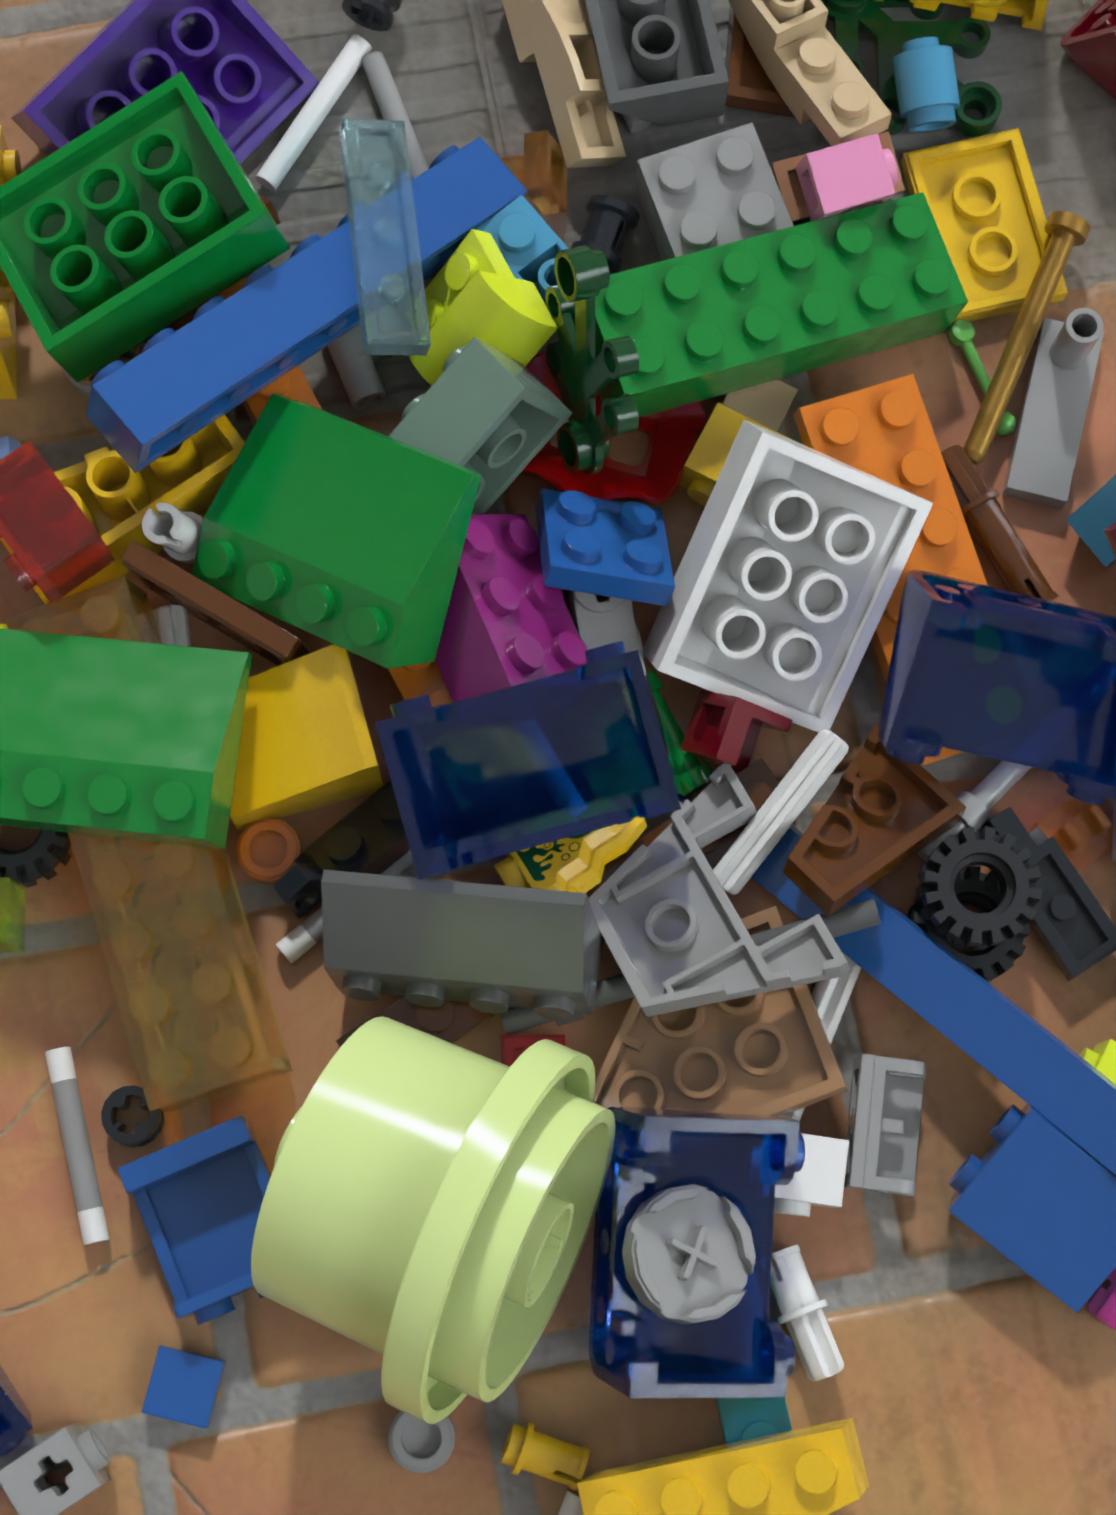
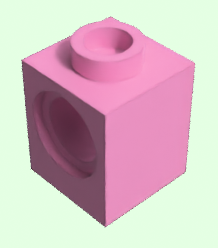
(847, 177)

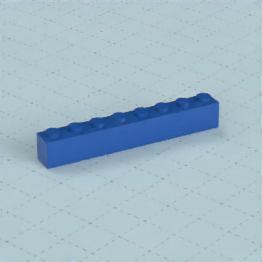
(280, 316)

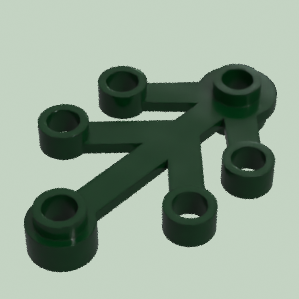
(891, 36)
(573, 365)

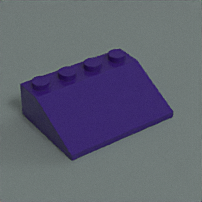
(222, 48)

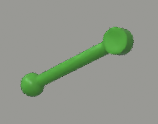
(961, 335)

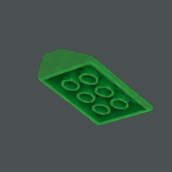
(131, 228)
(340, 532)
(119, 737)

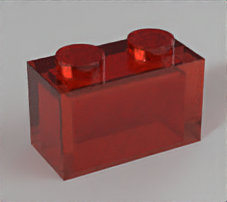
(45, 527)

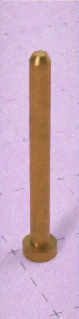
(1065, 232)

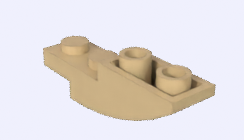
(562, 45)
(811, 68)

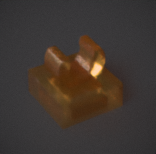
(541, 172)
(1080, 830)

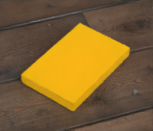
(986, 216)

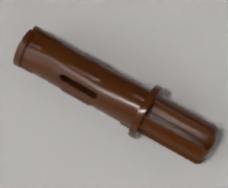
(993, 528)

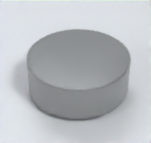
(420, 1445)

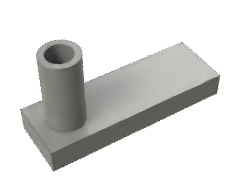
(1054, 408)

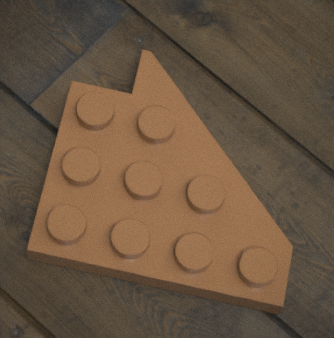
(726, 1056)

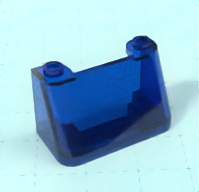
(1003, 682)
(529, 762)
(715, 1358)

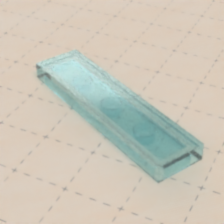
(384, 237)

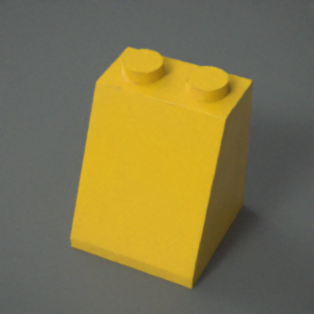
(302, 740)

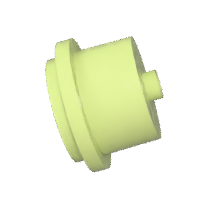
(435, 1206)

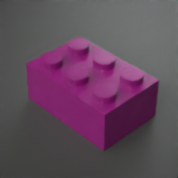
(501, 616)

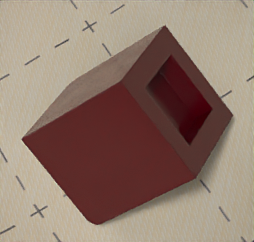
(727, 729)

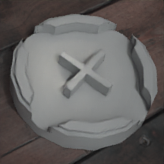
(688, 1254)

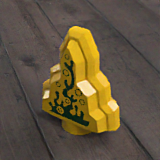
(571, 862)

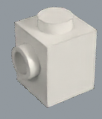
(818, 1181)

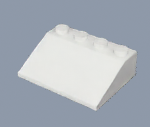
(785, 578)

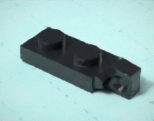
(361, 842)
(1068, 915)

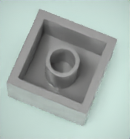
(709, 193)

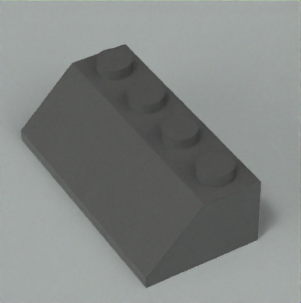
(659, 58)
(460, 943)

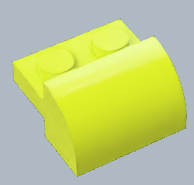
(485, 301)

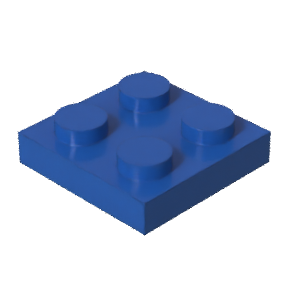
(604, 547)

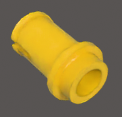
(544, 1455)

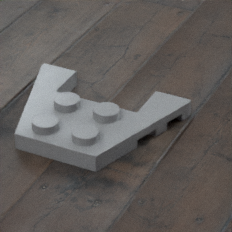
(678, 927)

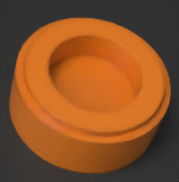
(268, 849)

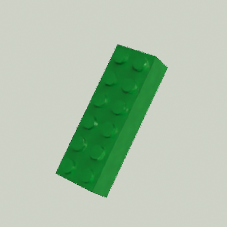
(780, 303)

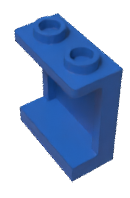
(1041, 1205)
(203, 1214)

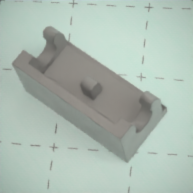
(884, 1124)

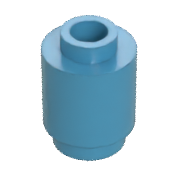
(926, 85)

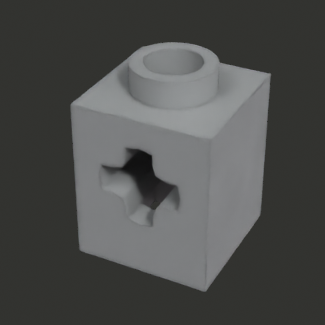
(27, 1481)

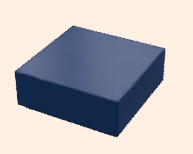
(183, 1386)

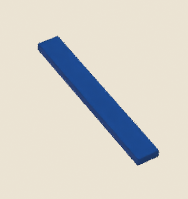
(968, 1013)

